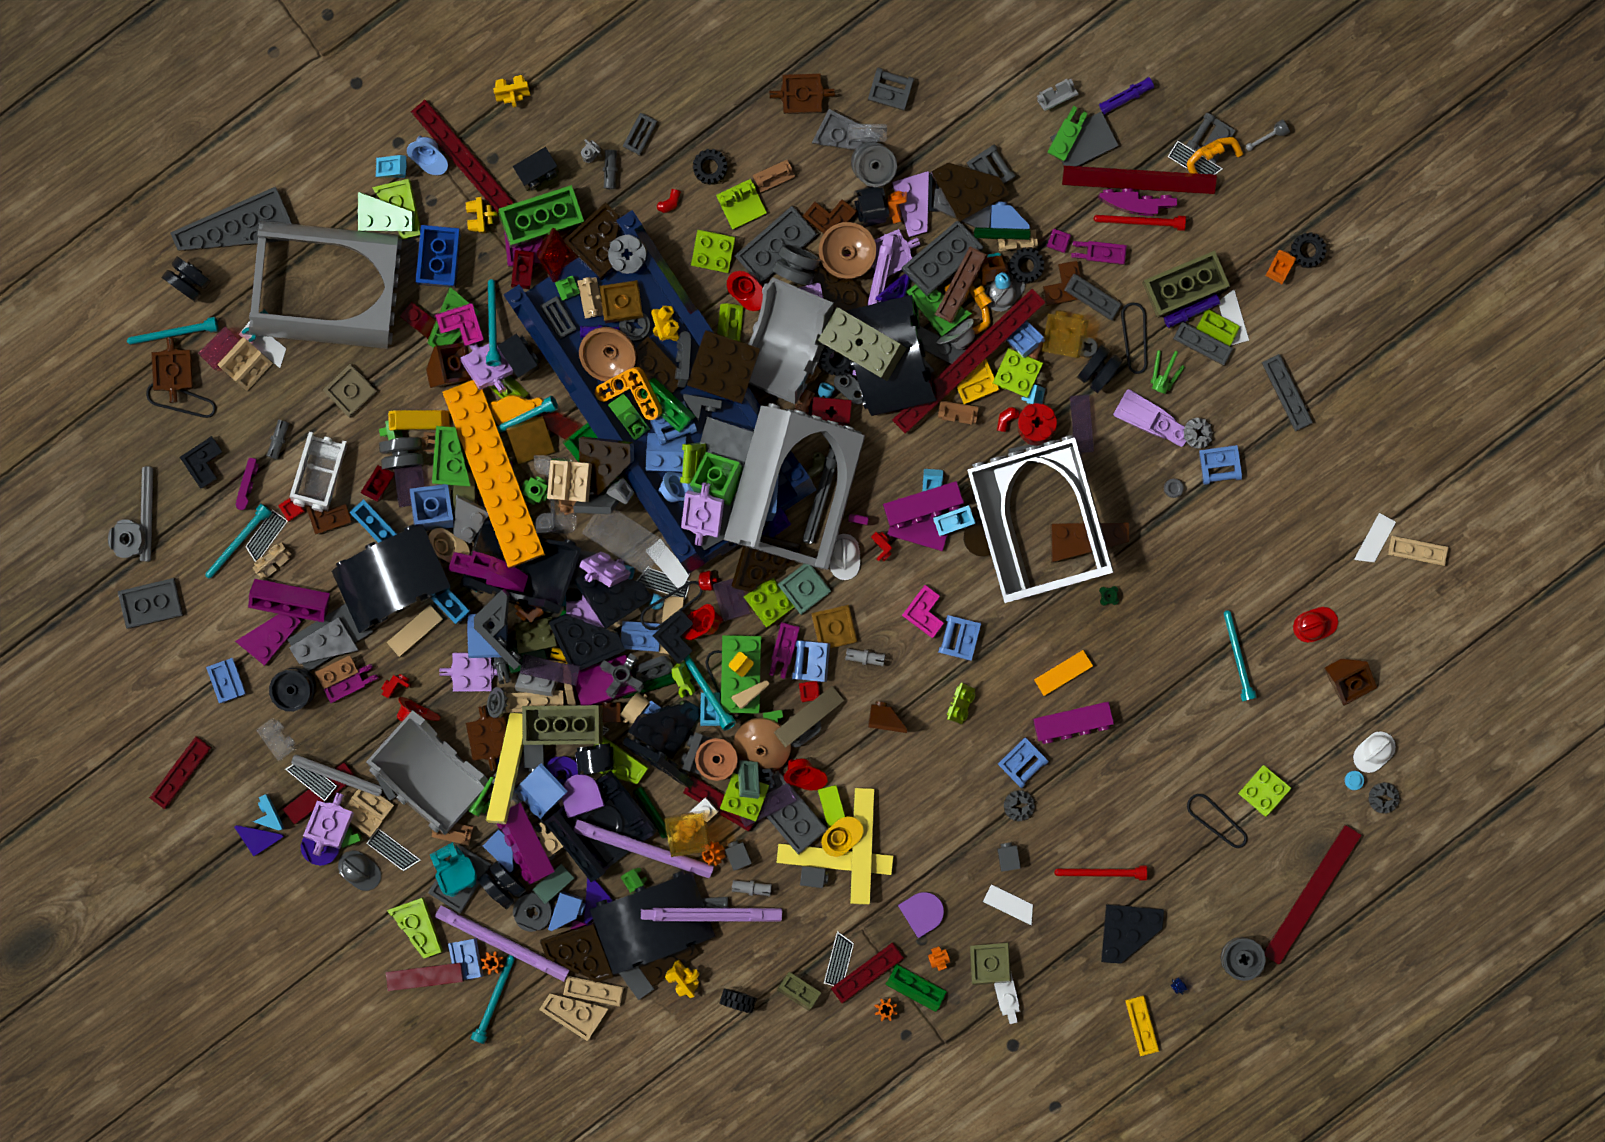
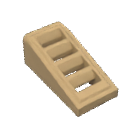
(749, 694)

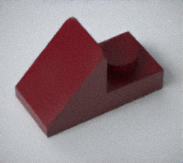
(522, 269)
(418, 319)
(377, 483)

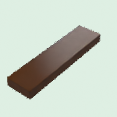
(961, 285)

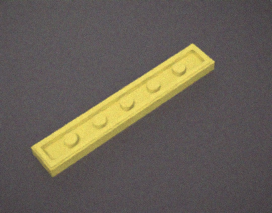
(506, 771)
(863, 849)
(819, 858)

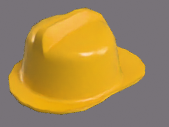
(842, 836)

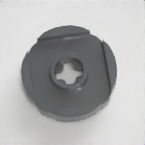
(635, 261)
(137, 538)
(522, 916)

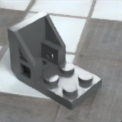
(497, 612)

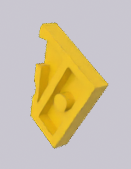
(977, 384)

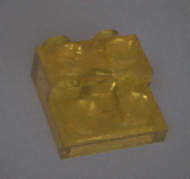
(1065, 334)

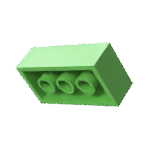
(538, 215)
(733, 683)

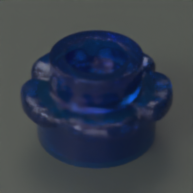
(1178, 986)

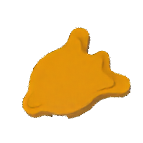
(513, 406)

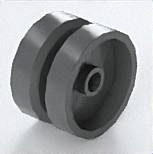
(865, 156)
(796, 264)
(400, 450)
(1251, 966)

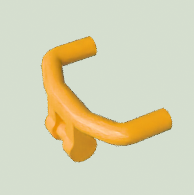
(1212, 149)
(982, 301)

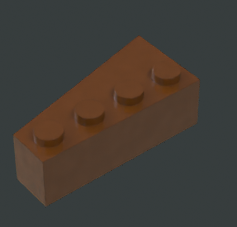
(1072, 538)

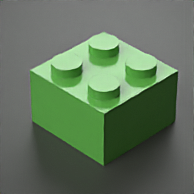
(721, 474)

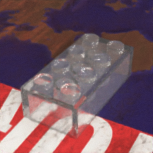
(626, 540)

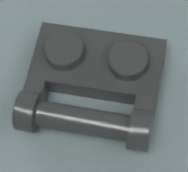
(887, 94)
(1220, 131)
(981, 164)

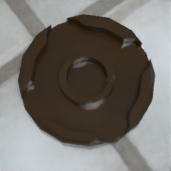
(976, 540)

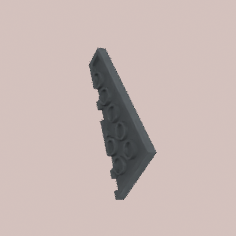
(233, 224)

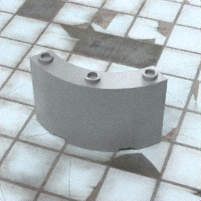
(788, 339)
(427, 773)

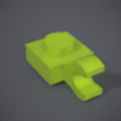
(682, 677)

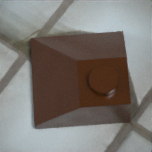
(446, 365)
(1350, 679)
(884, 718)

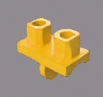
(512, 92)
(478, 224)
(665, 326)
(685, 978)

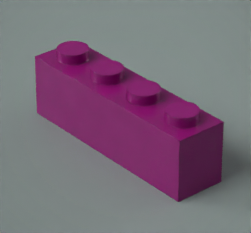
(923, 504)
(288, 600)
(1073, 721)
(525, 845)

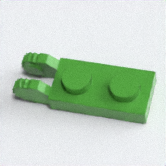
(1066, 136)

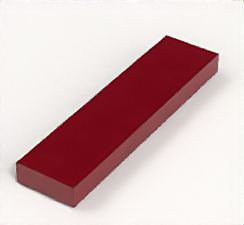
(180, 772)
(700, 790)
(306, 802)
(867, 973)
(424, 976)

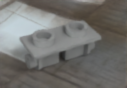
(1051, 98)
(590, 151)

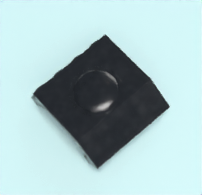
(618, 815)

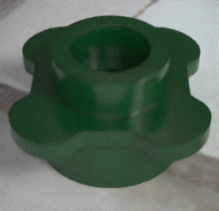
(1112, 591)

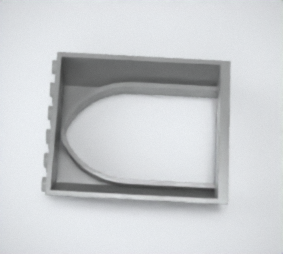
(366, 329)
(772, 440)
(992, 490)

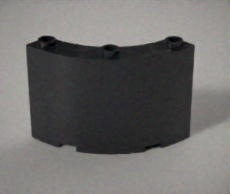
(910, 381)
(547, 575)
(390, 577)
(637, 941)

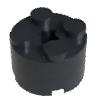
(870, 206)
(595, 760)

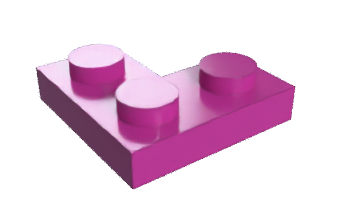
(462, 318)
(919, 613)

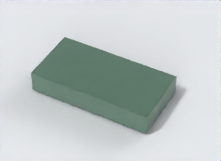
(748, 779)
(553, 884)

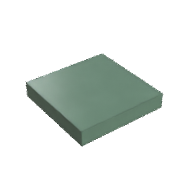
(804, 588)

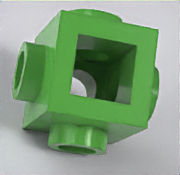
(540, 496)

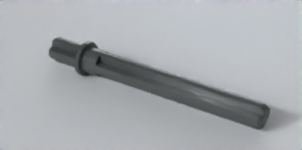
(820, 498)

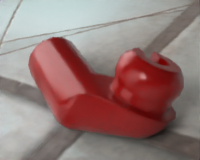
(669, 204)
(1005, 416)

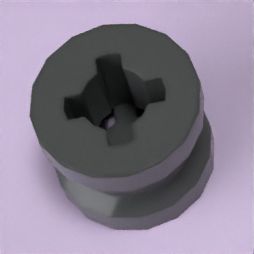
(1085, 349)

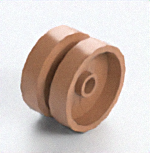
(705, 762)

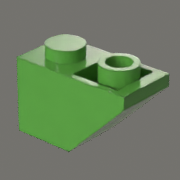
(629, 416)

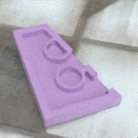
(916, 208)

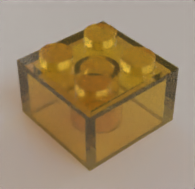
(687, 833)

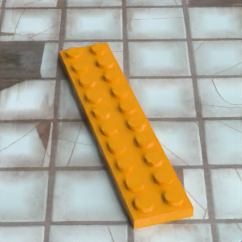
(493, 474)

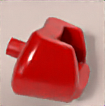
(706, 580)

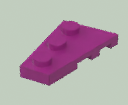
(269, 637)

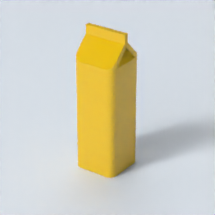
(417, 419)
(741, 664)

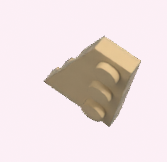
(574, 1014)

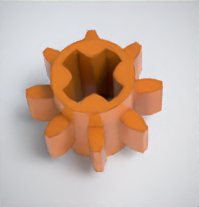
(715, 854)
(939, 958)
(497, 959)
(888, 1004)

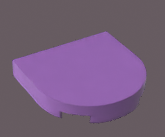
(582, 795)
(922, 912)

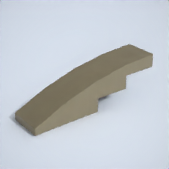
(808, 716)

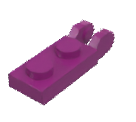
(1101, 252)
(246, 484)
(784, 647)
(349, 685)

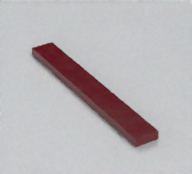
(461, 156)
(1139, 179)
(1311, 894)

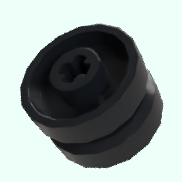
(186, 278)
(1100, 369)
(282, 693)
(499, 887)

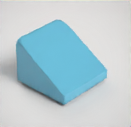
(932, 479)

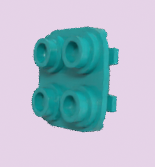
(453, 873)

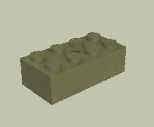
(1203, 279)
(876, 354)
(543, 724)

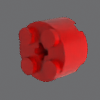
(1046, 419)

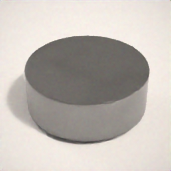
(1173, 488)

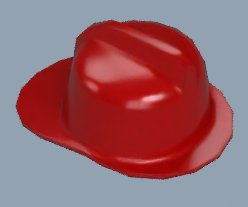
(745, 290)
(705, 622)
(1315, 624)
(408, 705)
(804, 775)

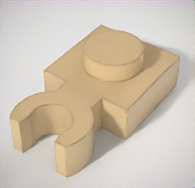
(548, 841)

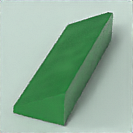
(672, 409)
(916, 988)

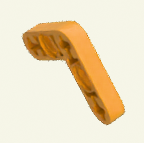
(630, 383)

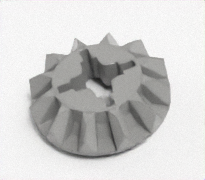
(1191, 436)

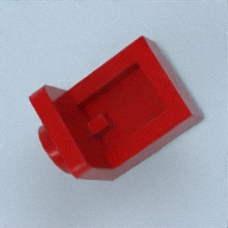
(881, 540)
(390, 686)

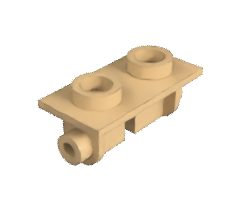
(1015, 244)
(590, 297)
(265, 564)

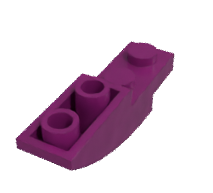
(1128, 202)
(490, 568)

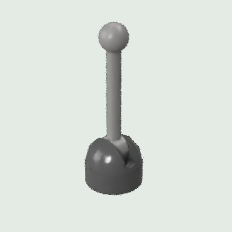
(1279, 129)

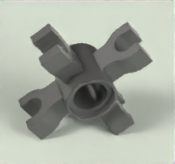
(630, 663)

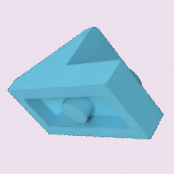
(391, 166)
(954, 520)
(708, 715)
(272, 818)

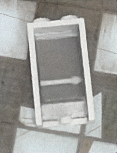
(317, 472)

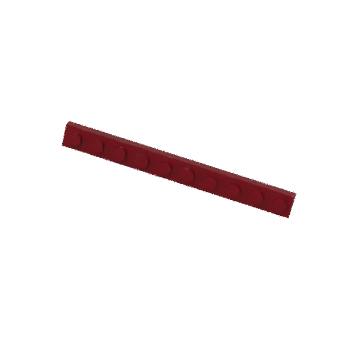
(973, 357)

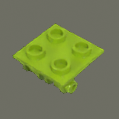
(741, 204)
(713, 251)
(1017, 373)
(769, 602)
(959, 710)
(1264, 791)
(742, 806)

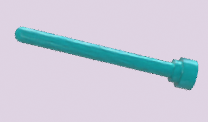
(209, 325)
(493, 357)
(548, 405)
(261, 513)
(1247, 691)
(726, 720)
(480, 1034)

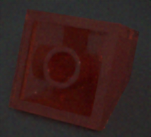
(553, 254)

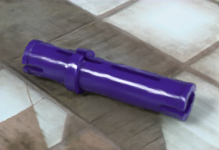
(1127, 95)
(1184, 314)

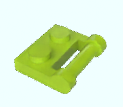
(691, 460)

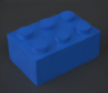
(438, 256)

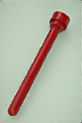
(1177, 223)
(1139, 872)

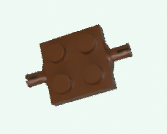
(802, 93)
(172, 370)
(486, 737)

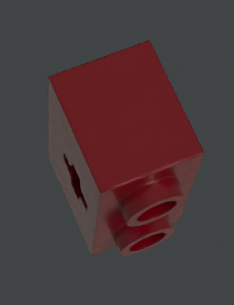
(841, 406)

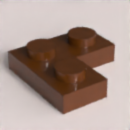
(823, 220)
(1055, 293)
(329, 519)

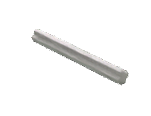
(146, 511)
(337, 775)

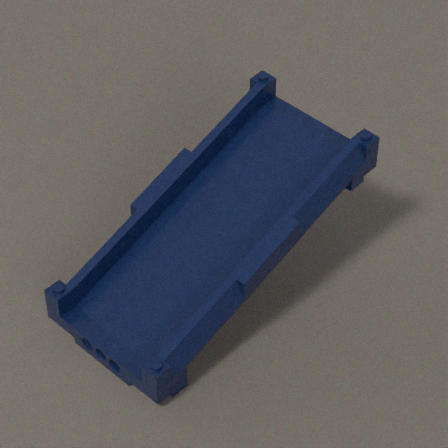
(657, 289)

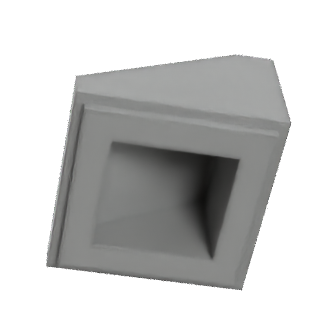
(620, 490)

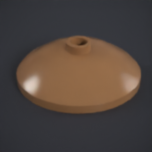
(851, 238)
(599, 360)
(759, 734)

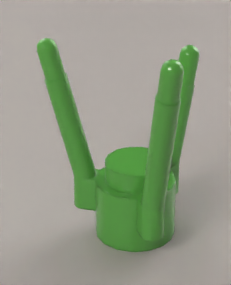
(1162, 383)
(478, 806)

